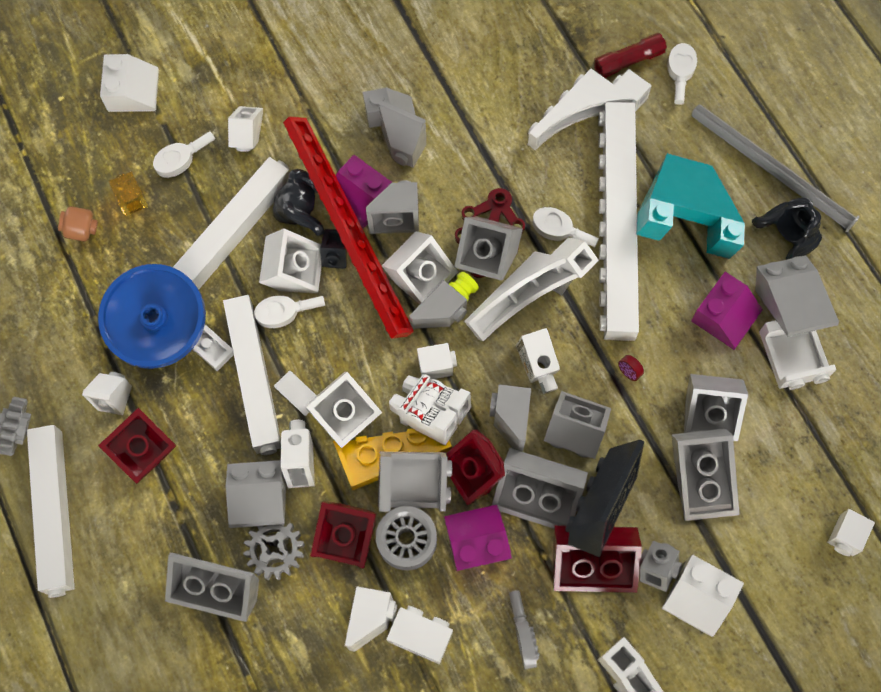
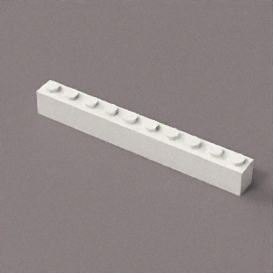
(619, 223)

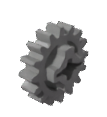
(13, 425)
(267, 558)

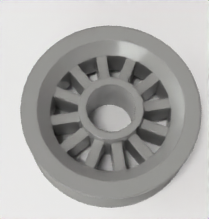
(383, 531)

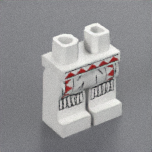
(431, 407)

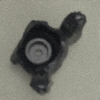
(296, 202)
(797, 224)

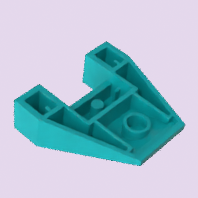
(694, 194)

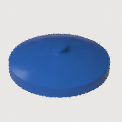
(152, 316)

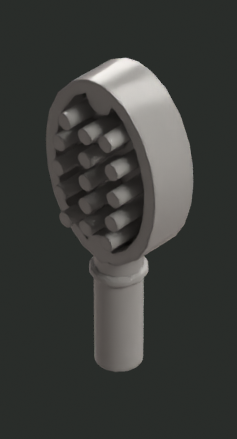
(524, 633)

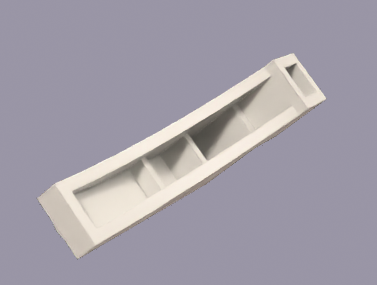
(586, 101)
(529, 282)
(628, 669)

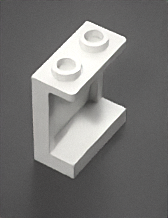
(796, 357)

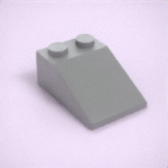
(795, 295)
(706, 474)

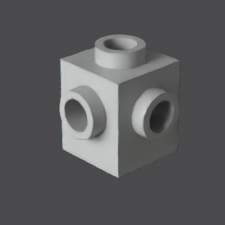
(660, 565)

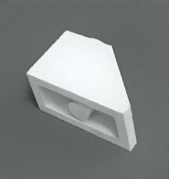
(244, 128)
(108, 392)

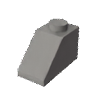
(395, 98)
(439, 308)

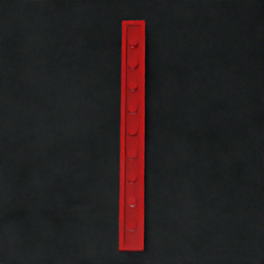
(348, 228)

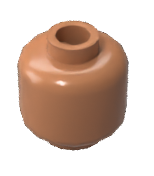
(77, 224)

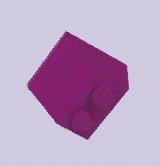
(361, 186)
(728, 311)
(477, 537)

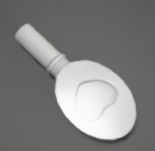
(681, 68)
(177, 157)
(558, 226)
(282, 310)

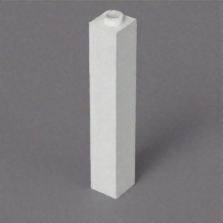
(233, 222)
(252, 375)
(50, 511)

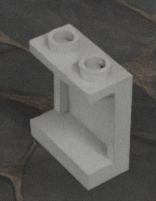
(413, 480)

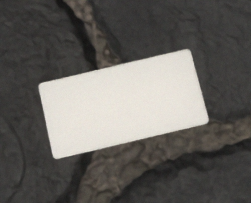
(295, 391)

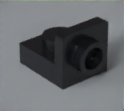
(333, 250)

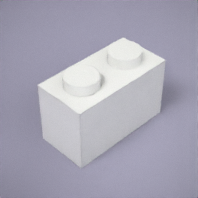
(420, 634)

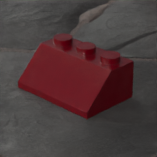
(611, 572)

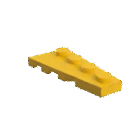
(361, 455)

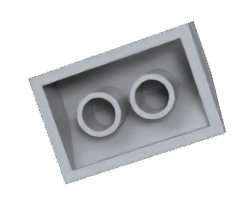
(539, 489)
(211, 587)

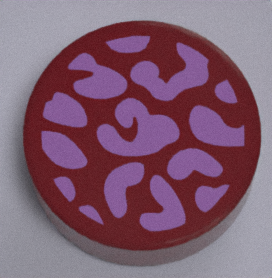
(631, 367)

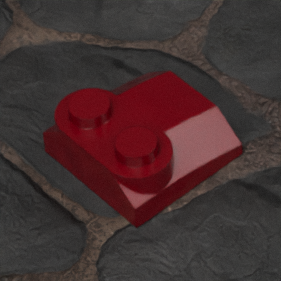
(137, 445)
(475, 466)
(343, 533)

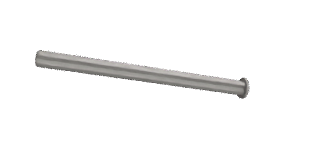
(775, 167)

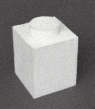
(436, 361)
(851, 533)

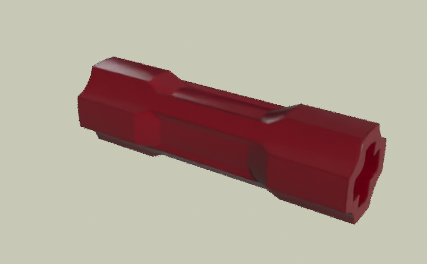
(615, 61)

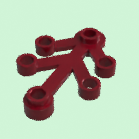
(496, 208)

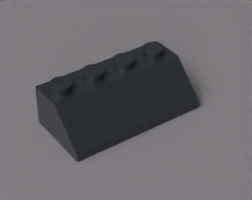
(605, 498)

